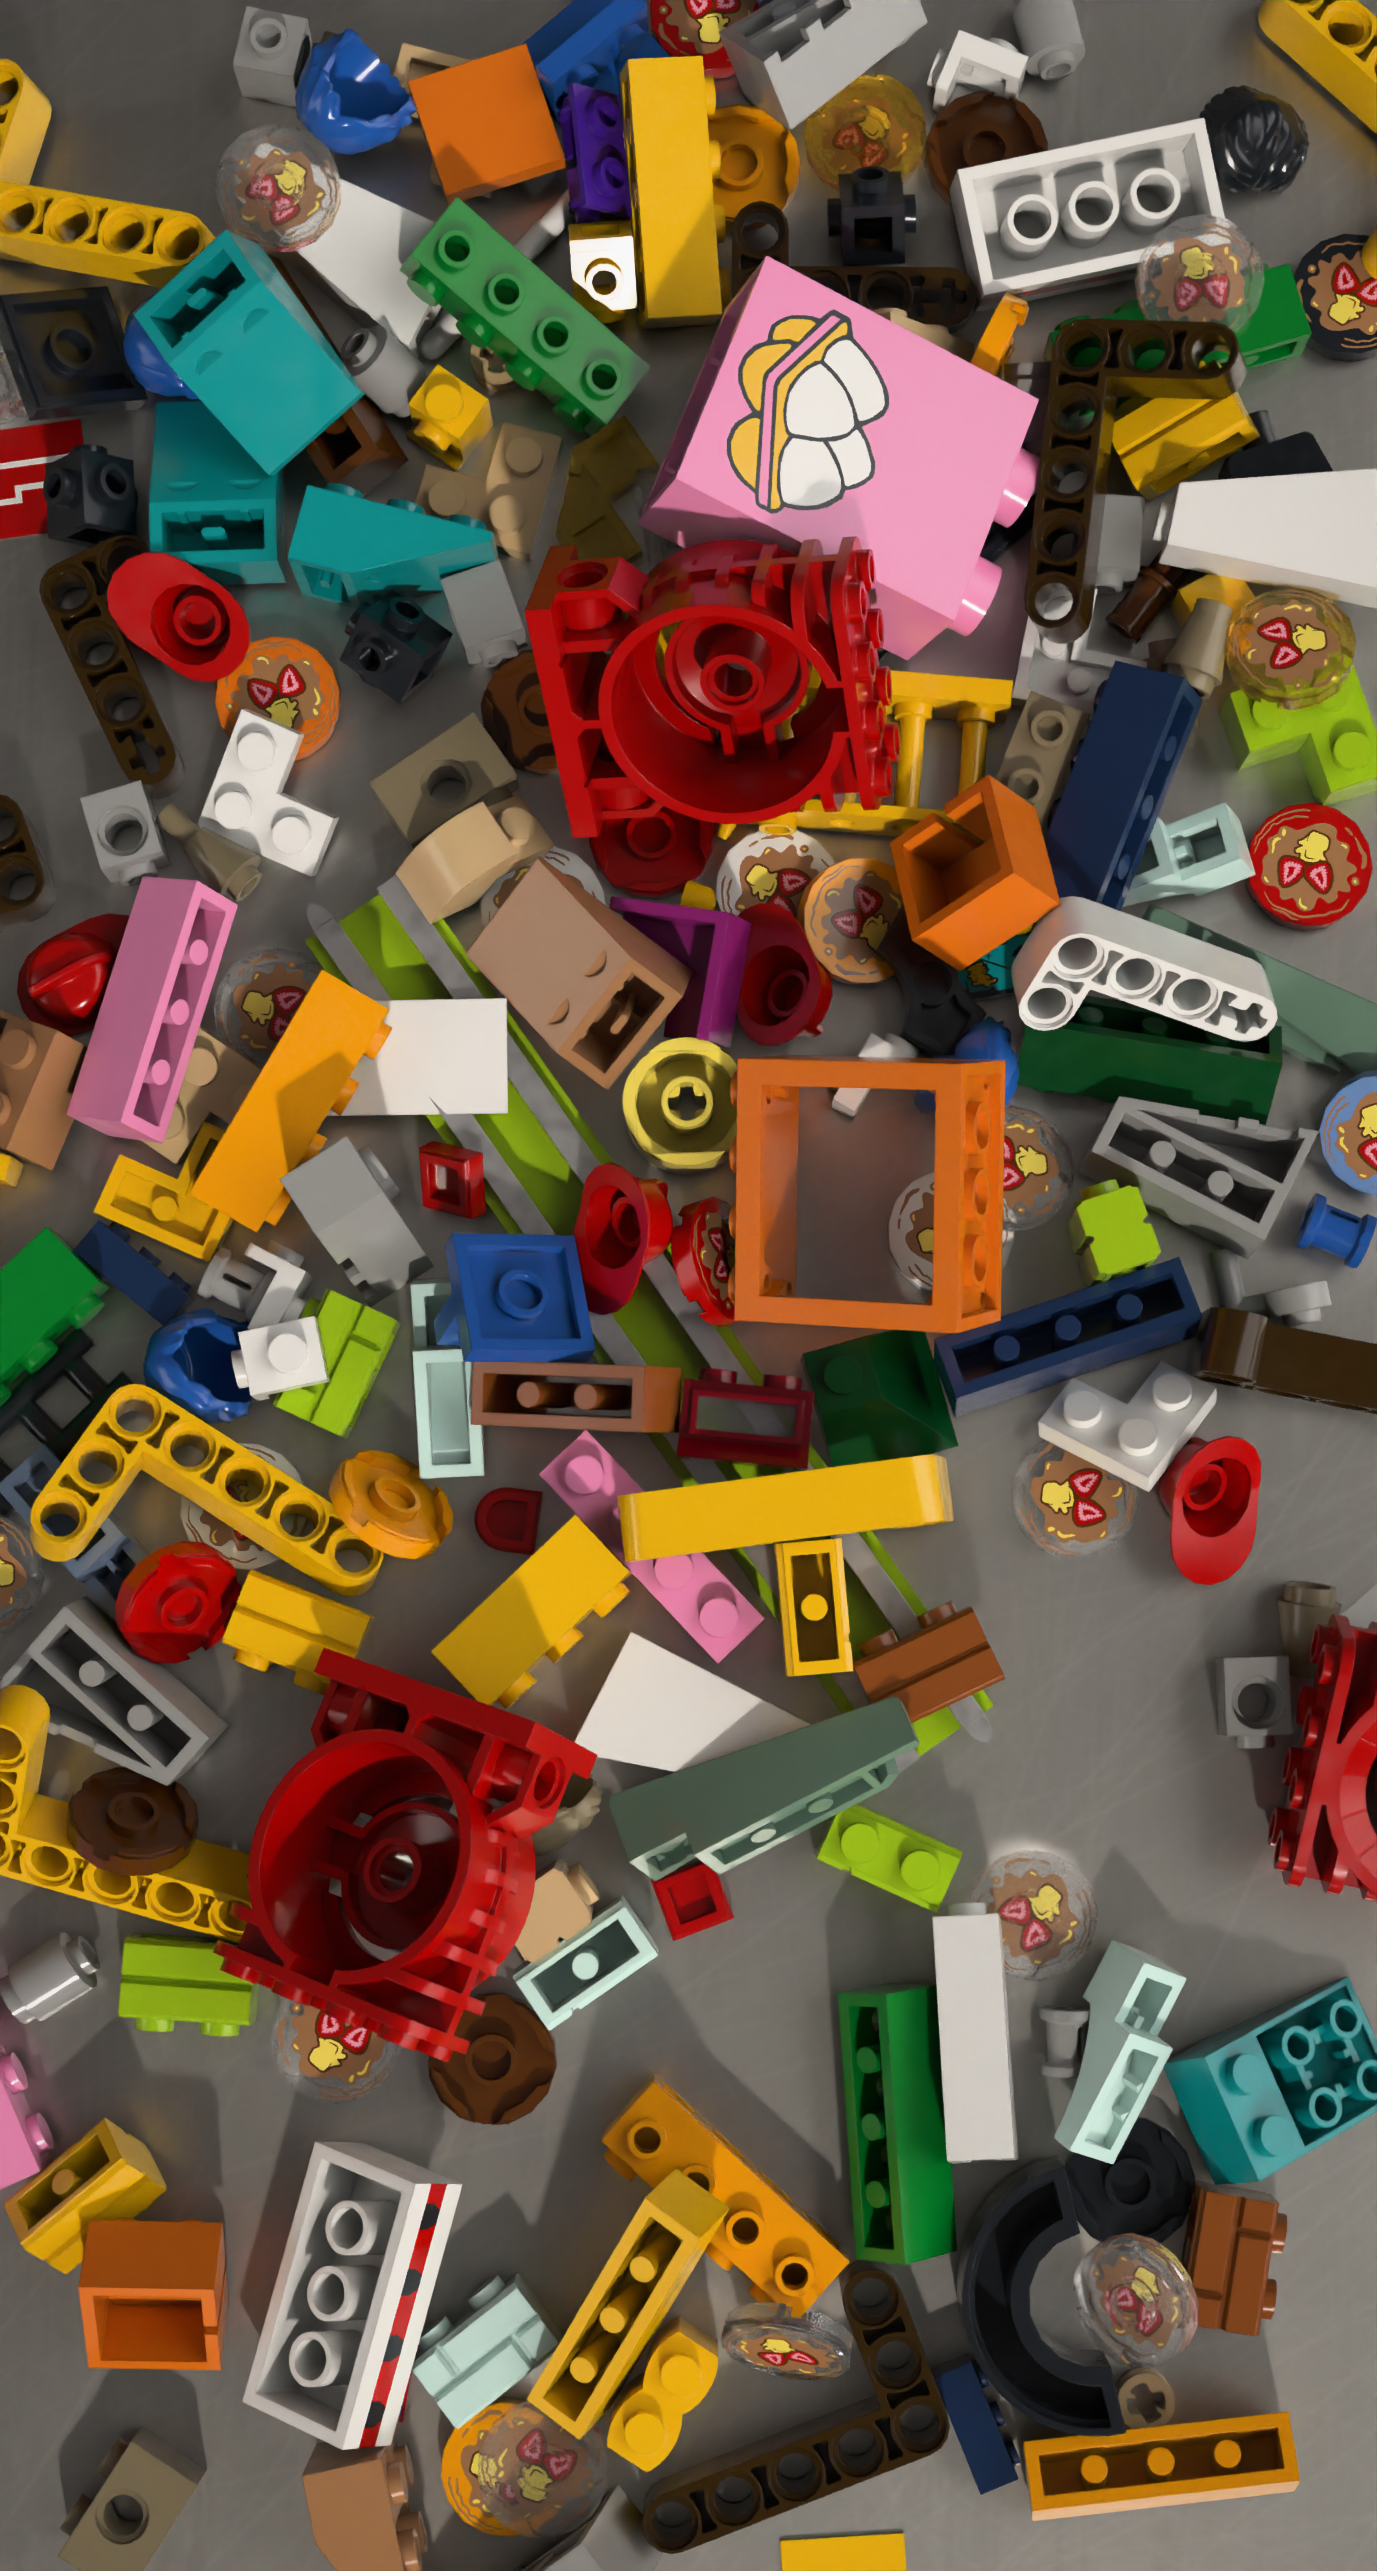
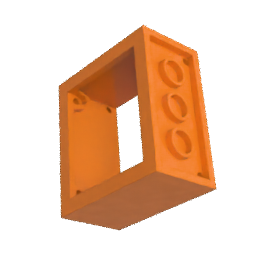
(965, 1190)

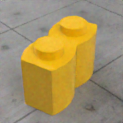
(651, 2406)

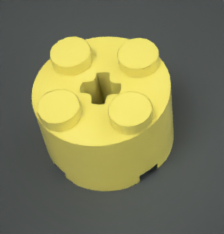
(658, 1083)

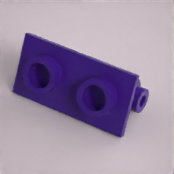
(596, 140)

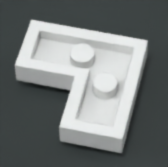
(1062, 670)
(249, 800)
(1133, 1438)

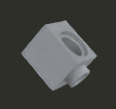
(271, 55)
(1119, 543)
(485, 614)
(111, 811)
(1273, 1676)

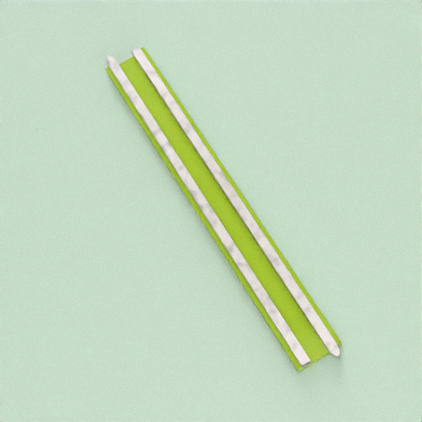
(535, 1185)

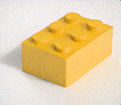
(534, 1615)

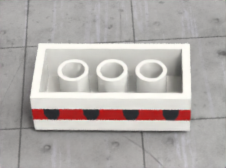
(1079, 210)
(352, 2294)

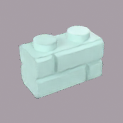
(586, 1963)
(486, 2348)

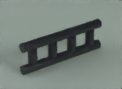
(23, 1404)

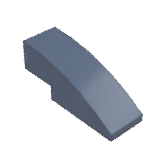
(110, 1552)

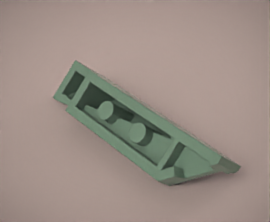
(1316, 1017)
(762, 1792)

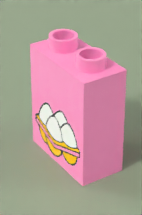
(849, 428)

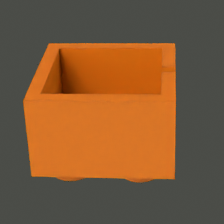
(972, 895)
(154, 2294)

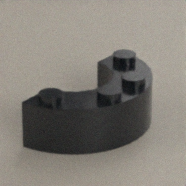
(994, 2277)

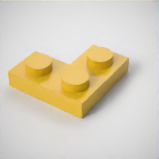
(162, 1204)

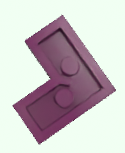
(708, 944)

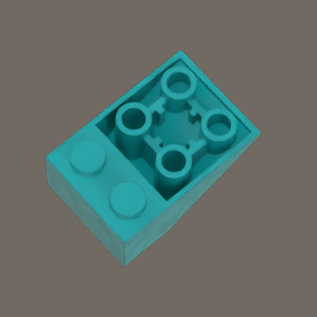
(249, 350)
(214, 499)
(364, 549)
(1278, 2083)

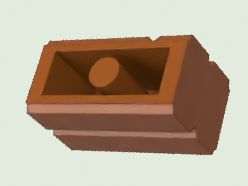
(930, 1666)
(1230, 2255)

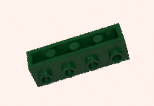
(1146, 1056)

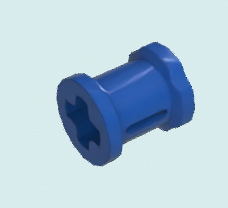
(1335, 1231)

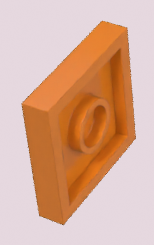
(487, 124)

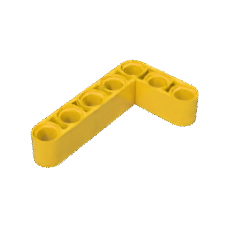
(1345, 68)
(74, 228)
(202, 1484)
(786, 1507)
(38, 1852)

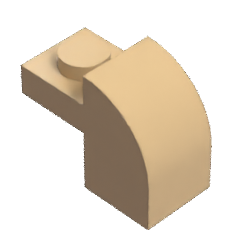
(469, 854)

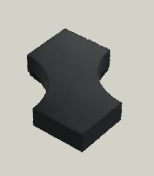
(935, 1000)

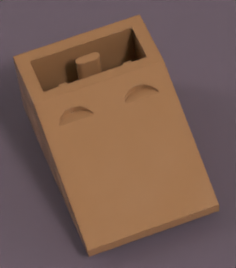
(578, 972)
(36, 1088)
(363, 2508)

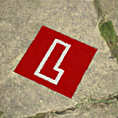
(22, 473)

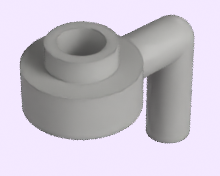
(1295, 1304)

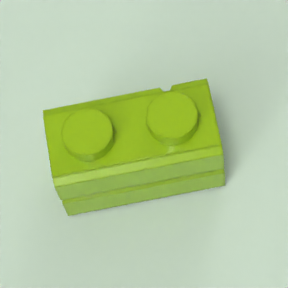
(1111, 1232)
(354, 1351)
(889, 1855)
(182, 1981)

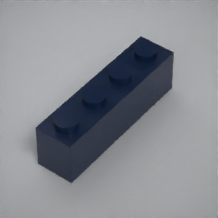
(1119, 782)
(1067, 1337)

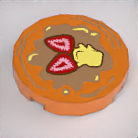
(287, 685)

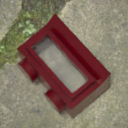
(746, 1421)

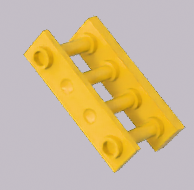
(915, 701)

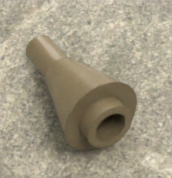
(219, 861)

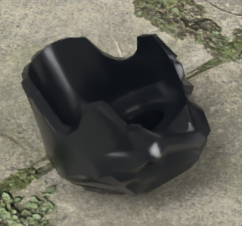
(1254, 140)

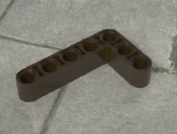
(1090, 448)
(816, 2438)

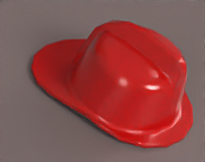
(179, 615)
(69, 974)
(782, 984)
(617, 1232)
(1212, 1506)

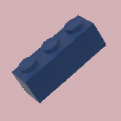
(135, 1272)
(976, 2423)

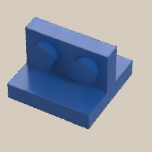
(590, 47)
(515, 1299)

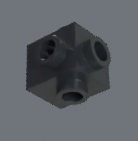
(871, 217)
(90, 496)
(394, 645)

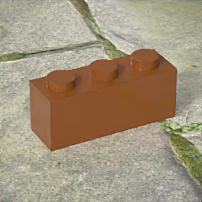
(576, 1396)

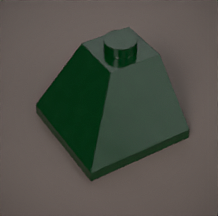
(879, 1398)

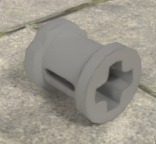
(225, 1268)
(1065, 2039)

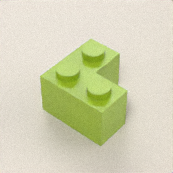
(1331, 738)

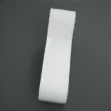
(1165, 972)

